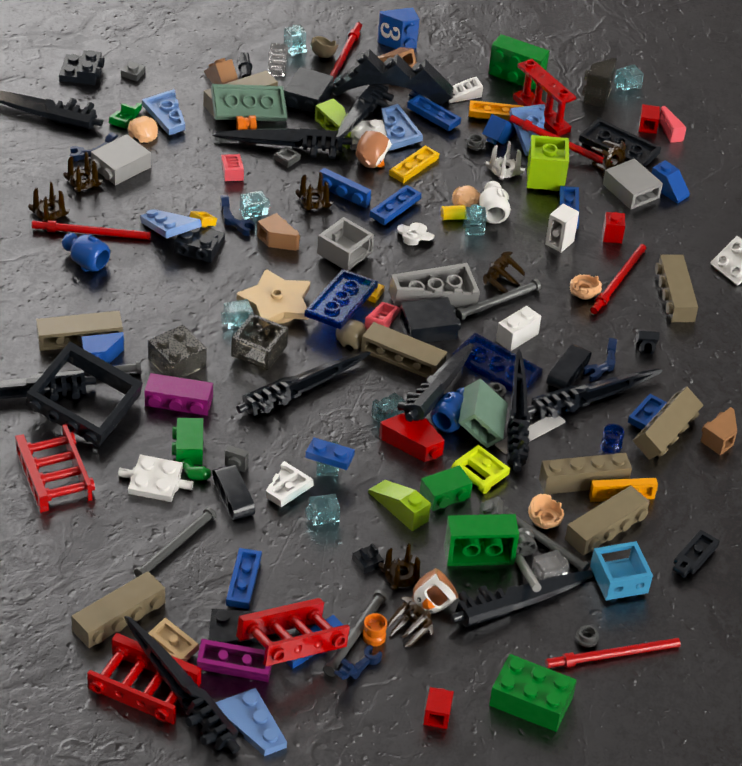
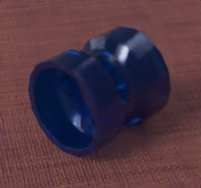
(612, 438)

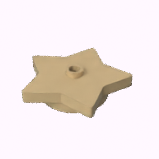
(277, 298)

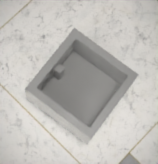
(345, 246)

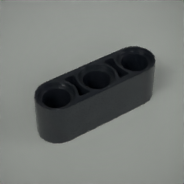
(569, 367)
(233, 492)

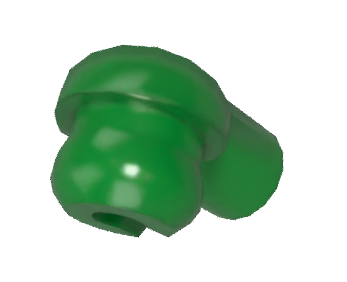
(195, 472)

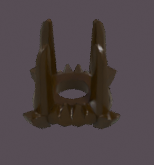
(616, 149)
(74, 177)
(321, 191)
(41, 208)
(498, 267)
(392, 569)
(413, 613)

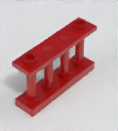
(555, 90)
(37, 480)
(289, 617)
(130, 650)

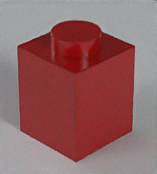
(649, 119)
(613, 227)
(438, 707)

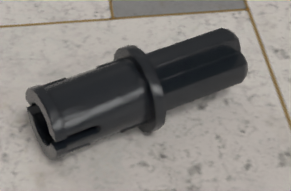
(245, 66)

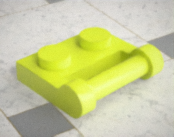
(484, 464)

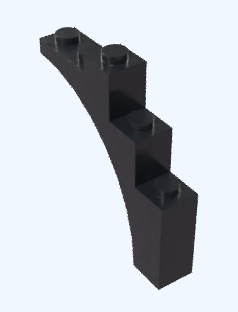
(395, 71)

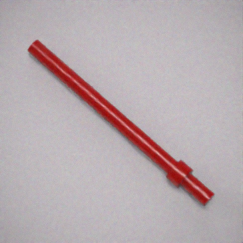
(352, 37)
(529, 126)
(53, 226)
(603, 298)
(571, 659)

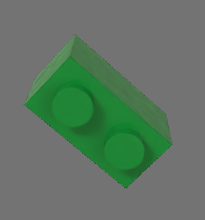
(188, 440)
(446, 487)

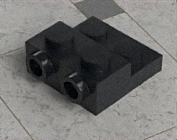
(83, 68)
(199, 243)

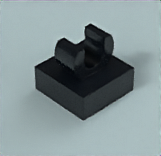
(647, 338)
(367, 558)

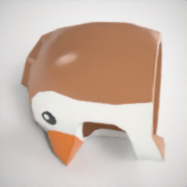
(372, 149)
(434, 591)

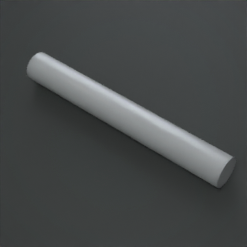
(527, 572)

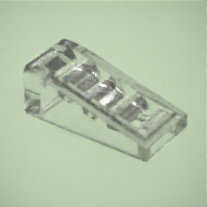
(277, 58)

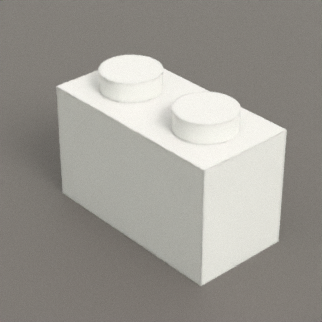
(562, 228)
(518, 328)

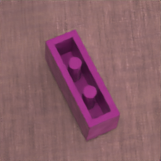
(178, 394)
(233, 660)

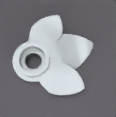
(414, 233)

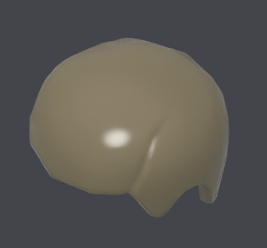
(323, 47)
(351, 334)

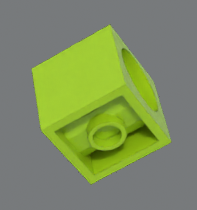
(547, 162)

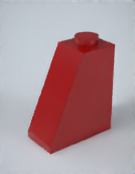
(413, 437)

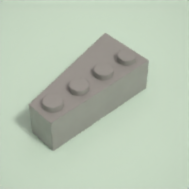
(447, 281)

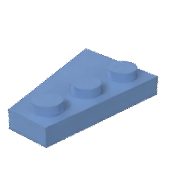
(165, 111)
(532, 113)
(399, 127)
(168, 223)
(254, 721)

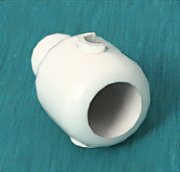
(495, 202)

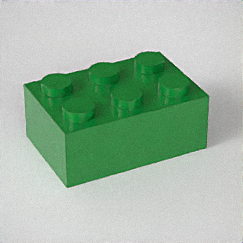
(506, 55)
(481, 540)
(532, 692)

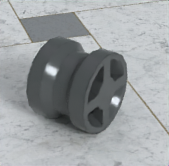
(526, 542)

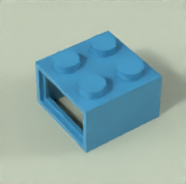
(622, 576)

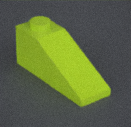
(330, 115)
(403, 503)

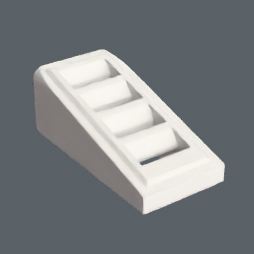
(467, 90)

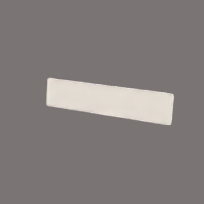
(536, 430)

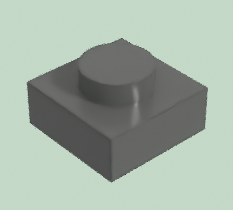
(133, 71)
(236, 456)
(492, 506)

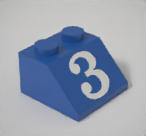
(398, 28)

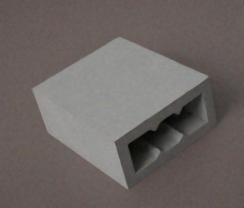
(121, 159)
(632, 183)

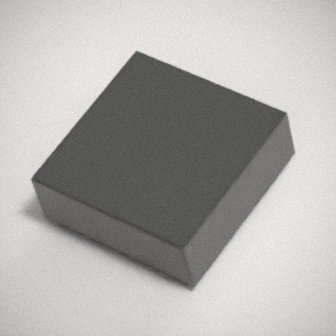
(287, 157)

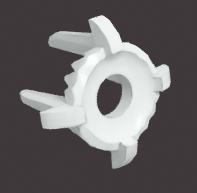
(502, 172)

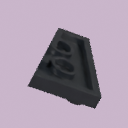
(224, 626)

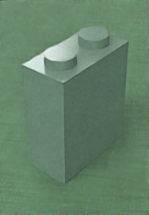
(483, 413)

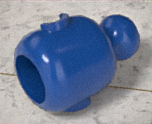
(87, 251)
(447, 411)

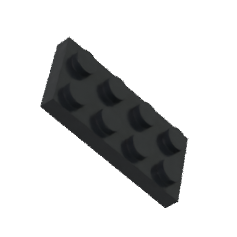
(636, 147)

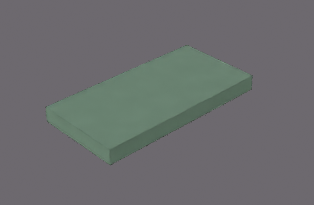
(244, 100)

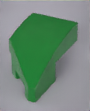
(125, 115)

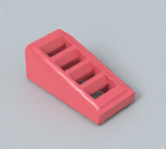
(671, 125)
(232, 167)
(383, 314)

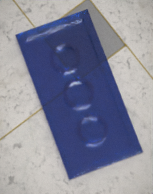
(341, 299)
(496, 362)

